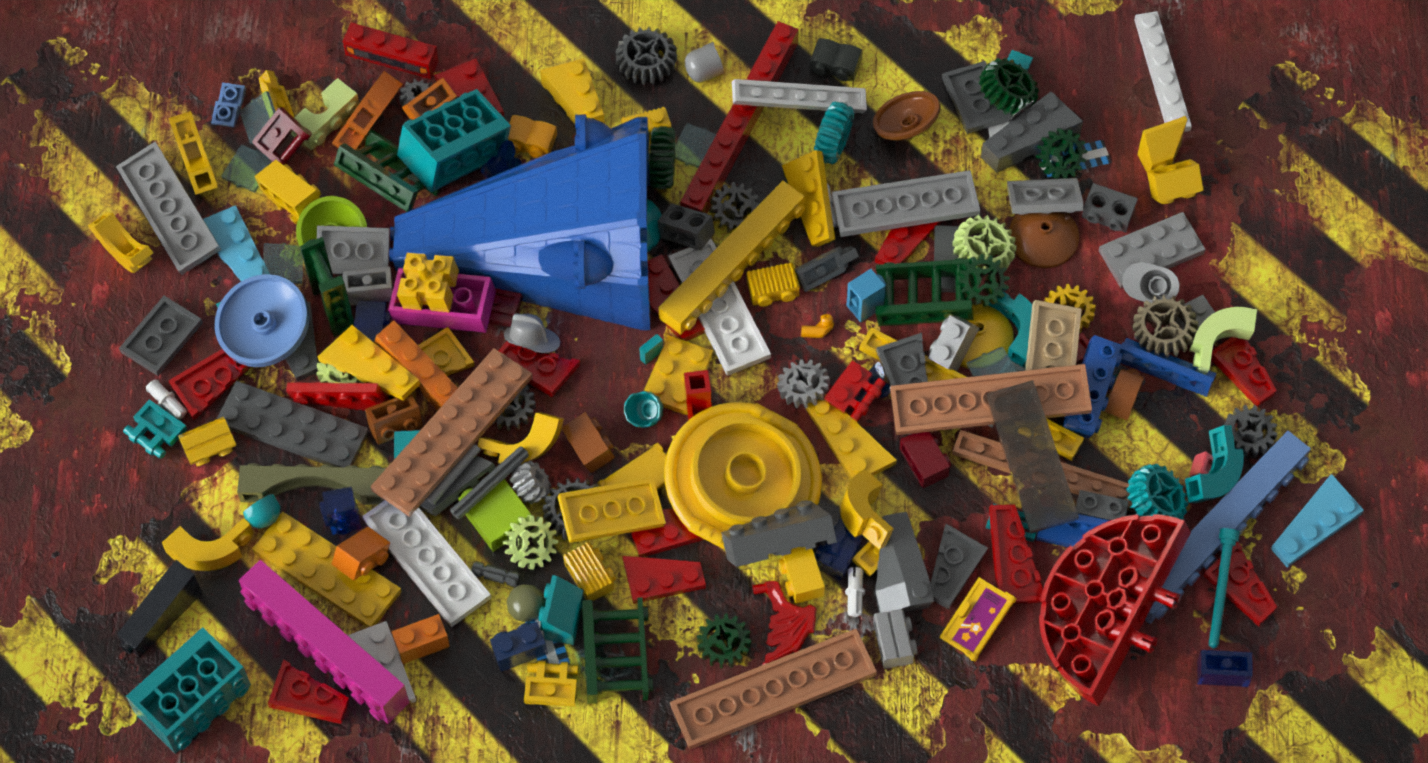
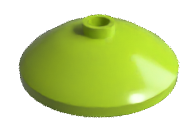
(327, 212)

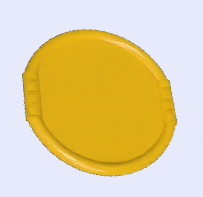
(738, 466)

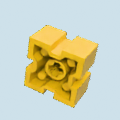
(428, 282)

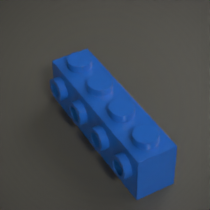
(1100, 360)

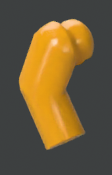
(820, 330)

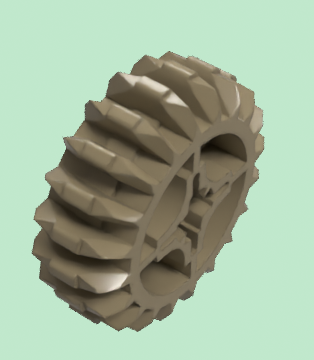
(1175, 336)

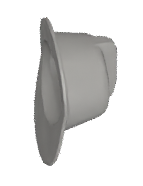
(1147, 280)
(530, 333)

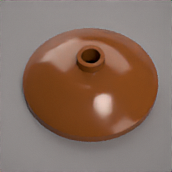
(906, 115)
(1045, 247)

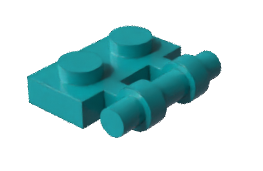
(158, 422)

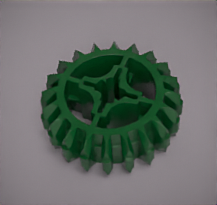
(1008, 86)
(662, 157)

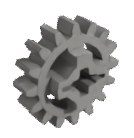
(803, 383)

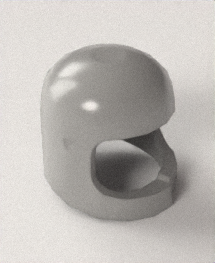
(704, 63)

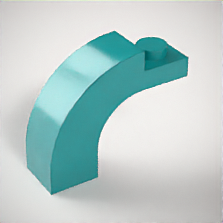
(1019, 313)
(1225, 468)

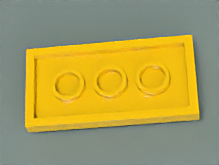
(611, 510)

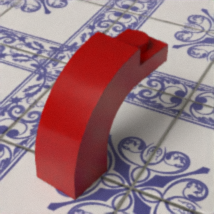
(697, 392)

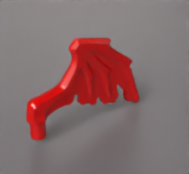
(790, 625)

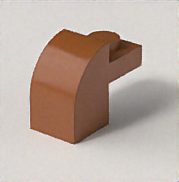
(1125, 393)

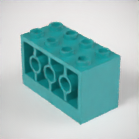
(452, 139)
(189, 690)

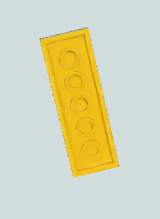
(308, 561)

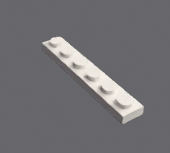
(1161, 67)
(796, 95)

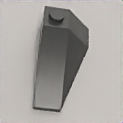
(901, 570)

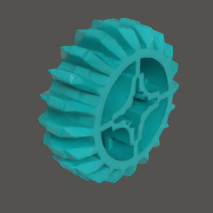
(834, 131)
(1156, 492)

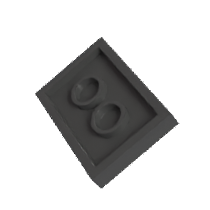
(969, 101)
(161, 335)

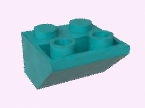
(562, 611)

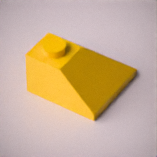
(1161, 144)

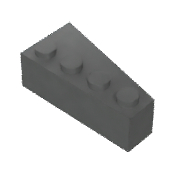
(1024, 133)
(778, 533)

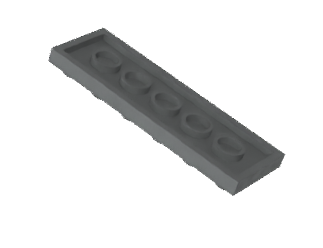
(293, 426)

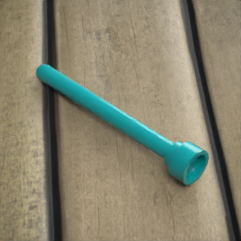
(1228, 540)

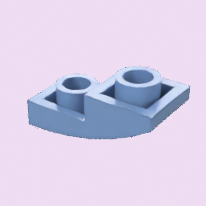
(229, 105)

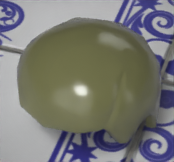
(525, 602)

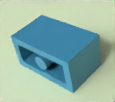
(865, 294)

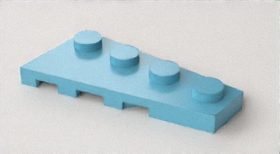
(236, 243)
(1320, 518)

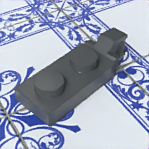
(824, 267)

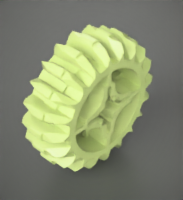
(994, 237)

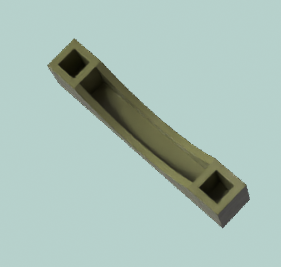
(259, 481)

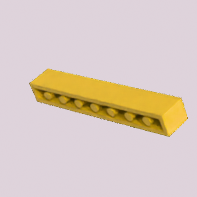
(731, 258)

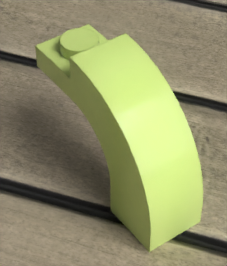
(1228, 322)

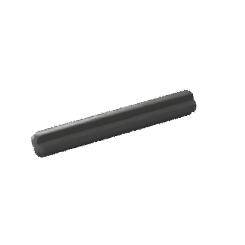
(489, 482)

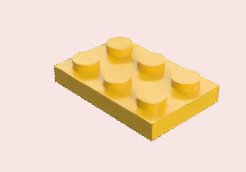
(668, 373)

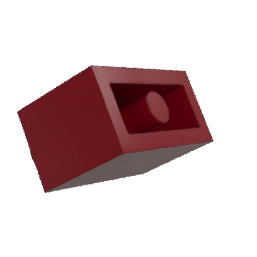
(925, 458)

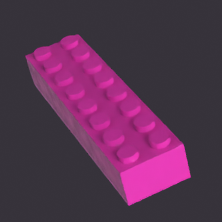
(323, 642)

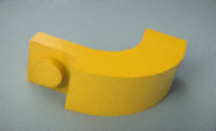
(193, 152)
(120, 243)
(539, 441)
(858, 514)
(210, 554)

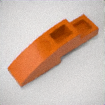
(368, 111)

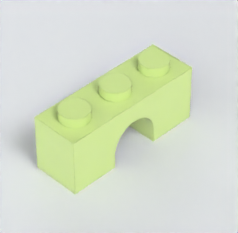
(340, 103)

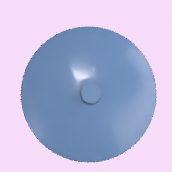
(262, 320)

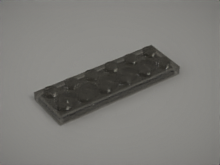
(1032, 456)

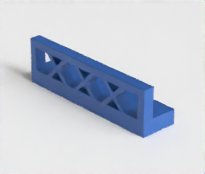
(1168, 369)
(1069, 533)

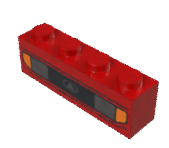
(390, 50)

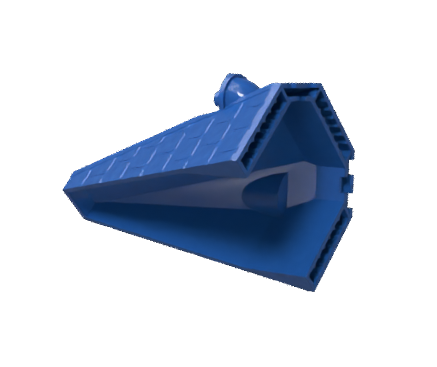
(552, 227)

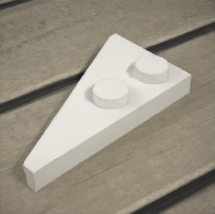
(381, 646)

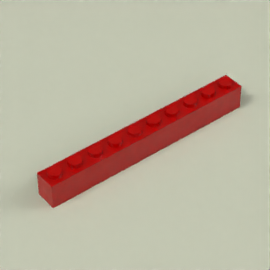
(739, 122)

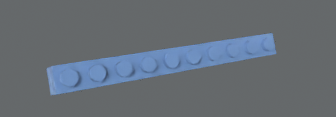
(1233, 512)

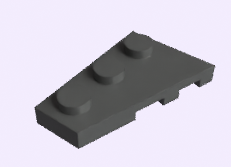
(304, 359)
(469, 476)
(954, 565)

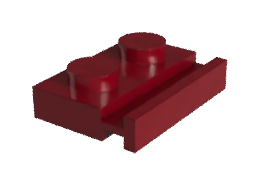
(504, 307)

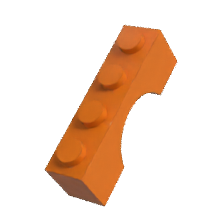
(434, 383)

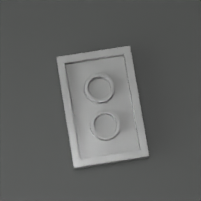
(1045, 196)
(355, 247)

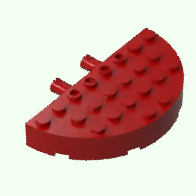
(1103, 595)

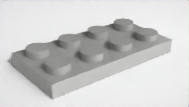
(1159, 244)

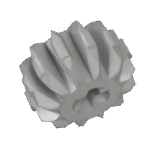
(530, 482)

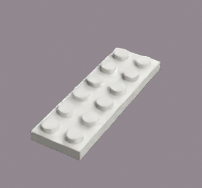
(728, 320)
(429, 561)

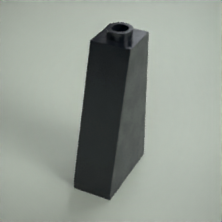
(159, 609)

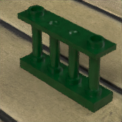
(374, 173)
(332, 289)
(921, 312)
(594, 663)

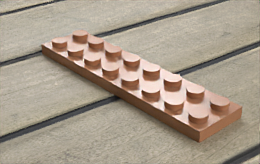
(964, 401)
(451, 432)
(773, 688)

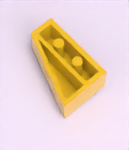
(573, 89)
(286, 188)

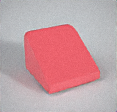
(1201, 464)

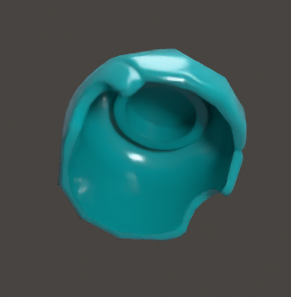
(643, 409)
(263, 512)

